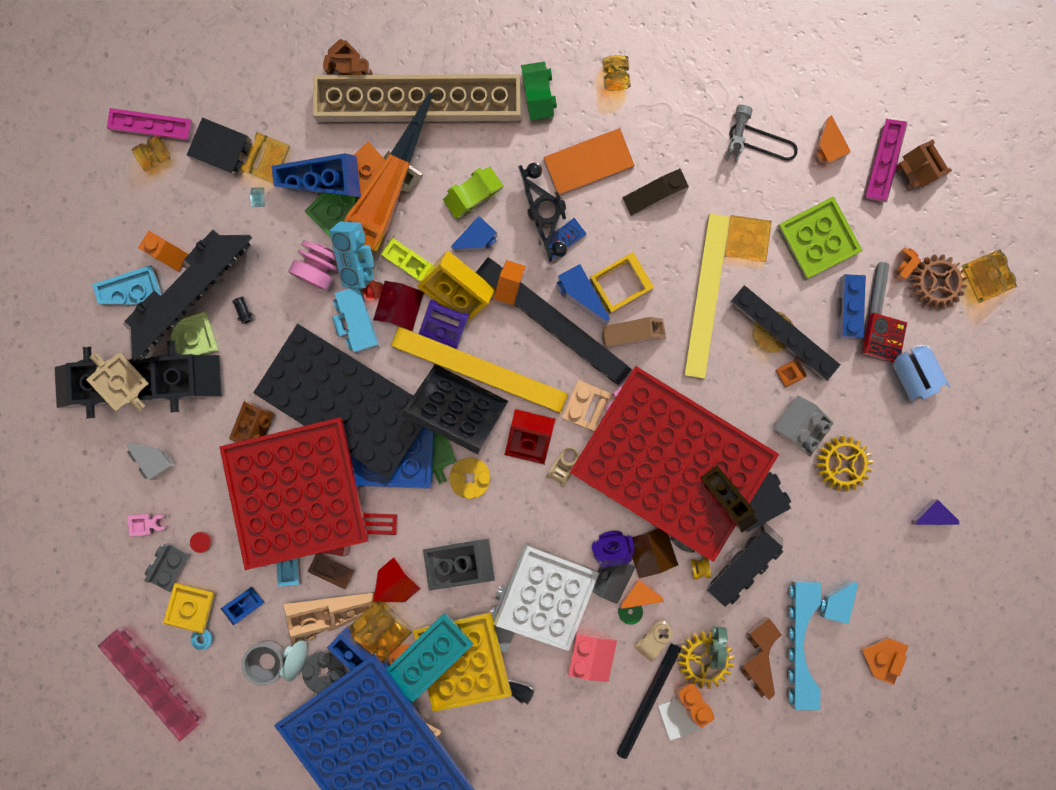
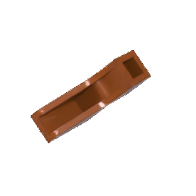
(758, 665)

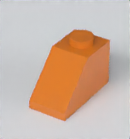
(831, 143)
(163, 251)

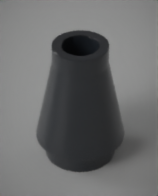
(521, 692)

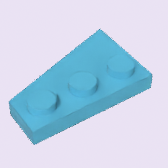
(127, 288)

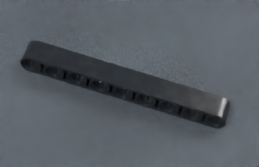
(560, 327)

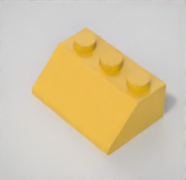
(456, 286)

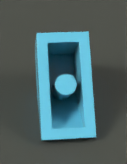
(839, 603)

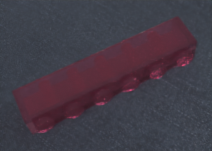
(151, 683)

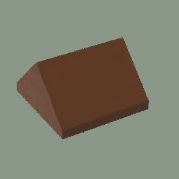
(653, 553)

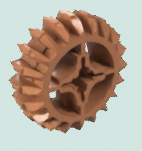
(944, 287)

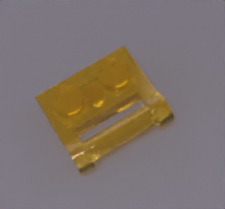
(274, 154)

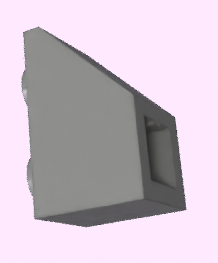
(152, 460)

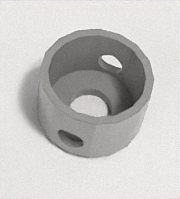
(254, 672)

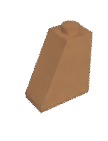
(634, 332)

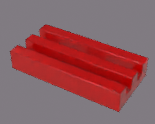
(393, 524)

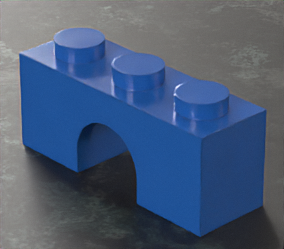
(853, 307)

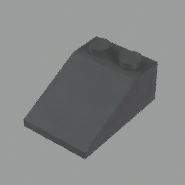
(458, 564)

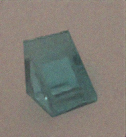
(257, 197)

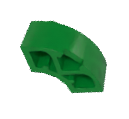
(537, 90)

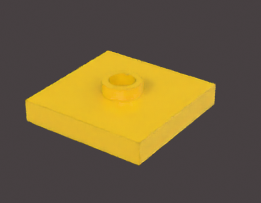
(189, 608)

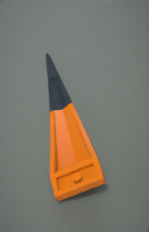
(380, 197)

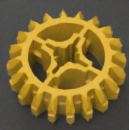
(850, 470)
(703, 668)

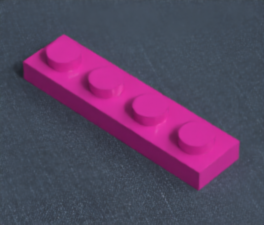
(149, 124)
(886, 160)

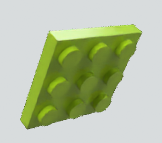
(820, 237)

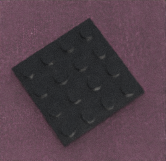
(455, 408)

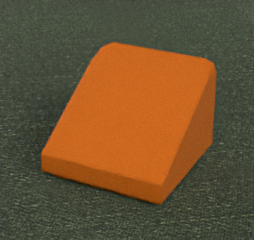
(791, 372)

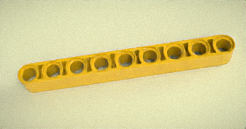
(479, 370)

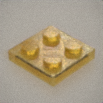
(748, 238)

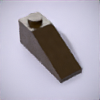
(656, 192)
(730, 499)

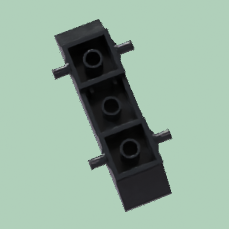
(202, 267)
(168, 378)

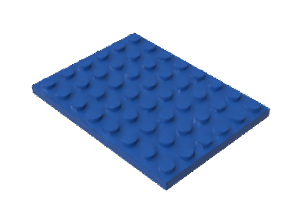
(368, 737)

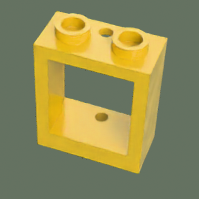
(637, 270)

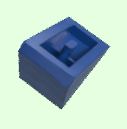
(242, 606)

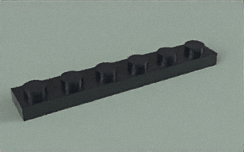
(785, 333)

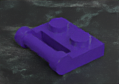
(440, 330)

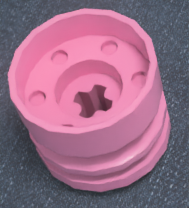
(315, 265)

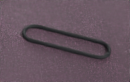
(771, 135)

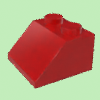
(529, 436)

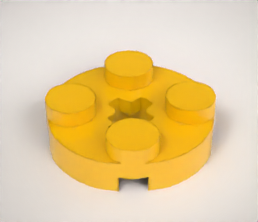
(457, 478)

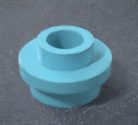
(207, 640)

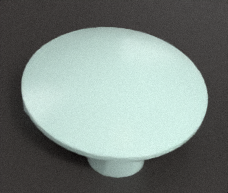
(295, 660)

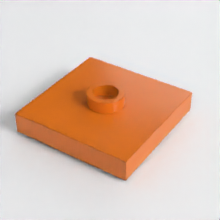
(369, 163)

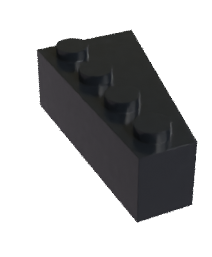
(746, 565)

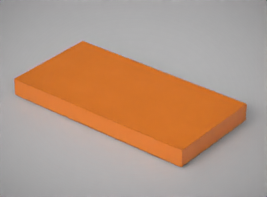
(589, 161)

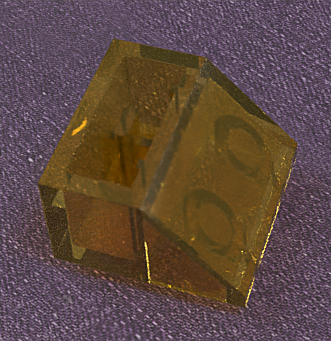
(989, 275)
(379, 630)

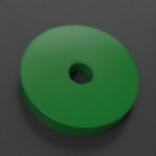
(632, 618)

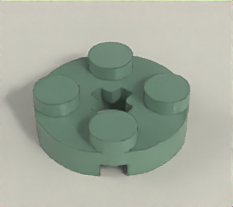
(718, 648)

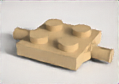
(117, 381)

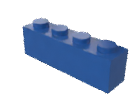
(349, 650)

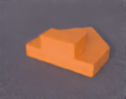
(886, 659)

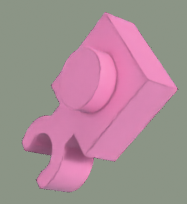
(143, 524)

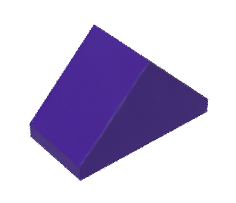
(935, 514)

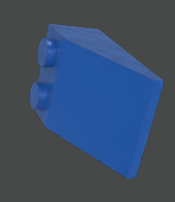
(580, 292)

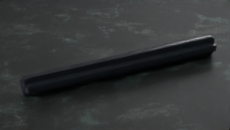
(648, 701)

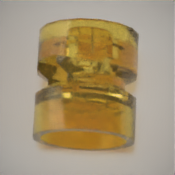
(616, 72)
(147, 159)

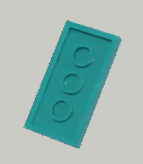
(429, 657)

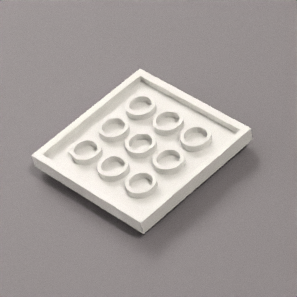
(546, 598)

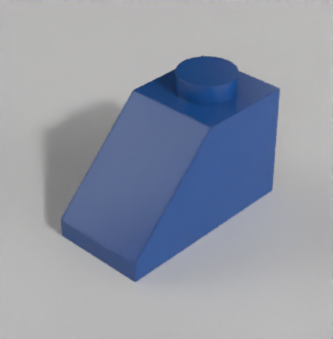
(476, 237)

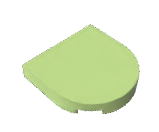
(194, 335)

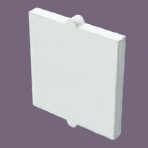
(676, 720)

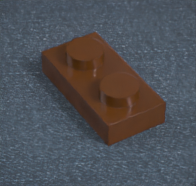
(331, 571)

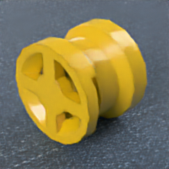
(703, 568)

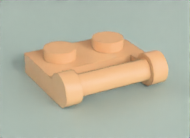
(580, 402)

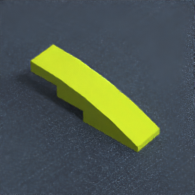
(406, 259)

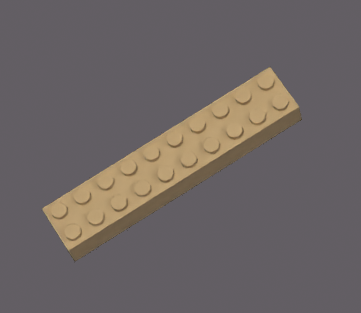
(400, 96)

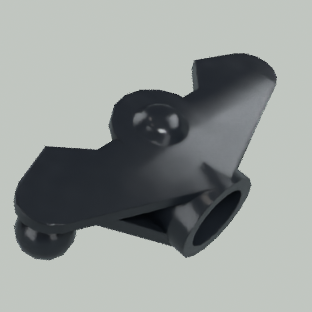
(534, 171)

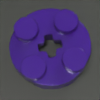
(620, 555)

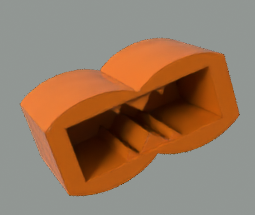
(696, 709)

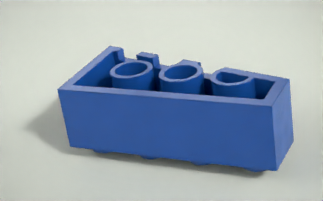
(325, 174)

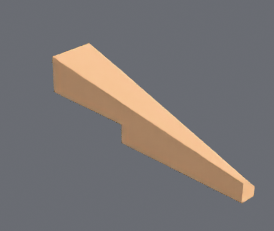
(315, 616)

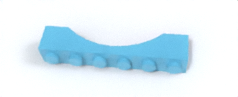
(805, 600)

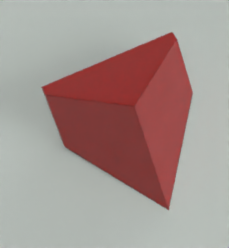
(394, 583)

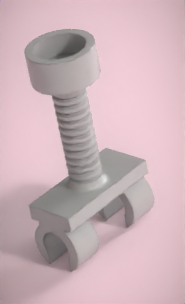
(736, 144)

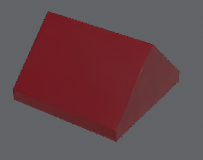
(398, 305)

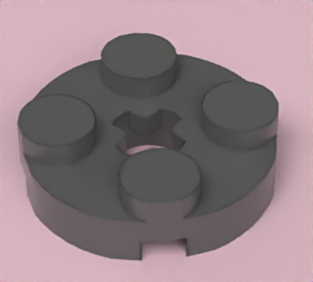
(311, 669)

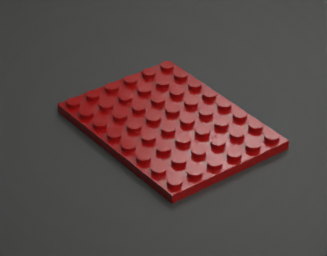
(657, 449)

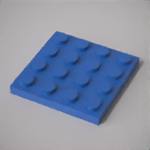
(414, 471)

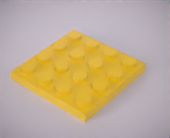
(477, 674)

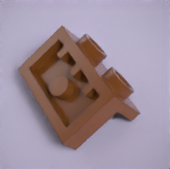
(251, 422)

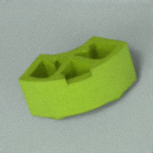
(468, 195)

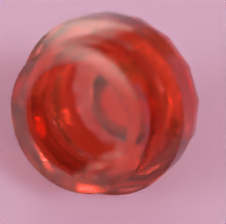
(373, 290)

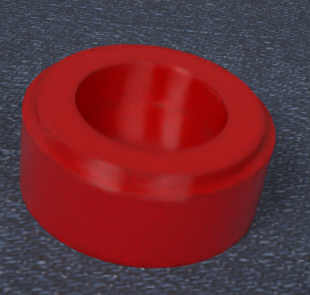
(200, 542)

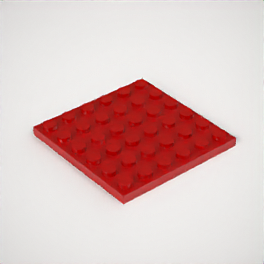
(293, 494)

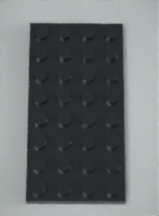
(322, 383)

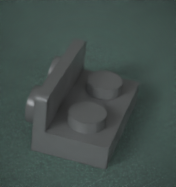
(167, 566)

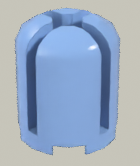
(929, 367)

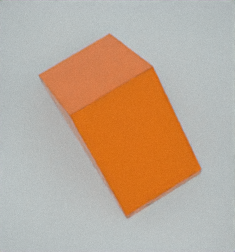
(509, 282)
(640, 595)

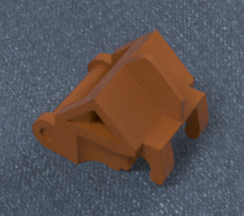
(345, 60)
(921, 167)

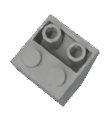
(804, 425)

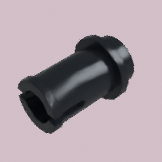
(242, 310)

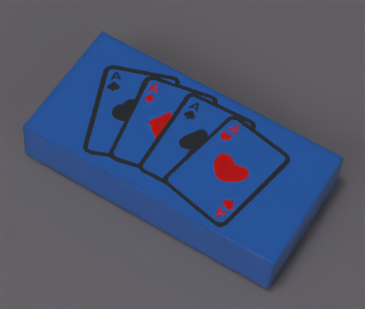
(568, 233)

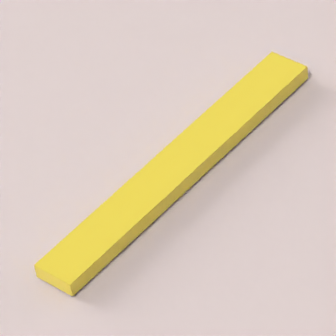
(706, 296)

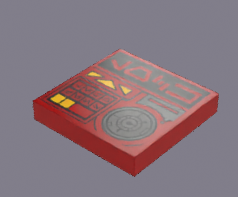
(884, 337)

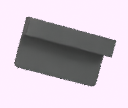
(613, 581)

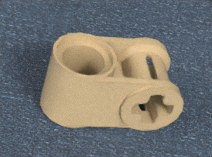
(562, 467)
(651, 643)

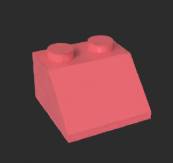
(591, 657)

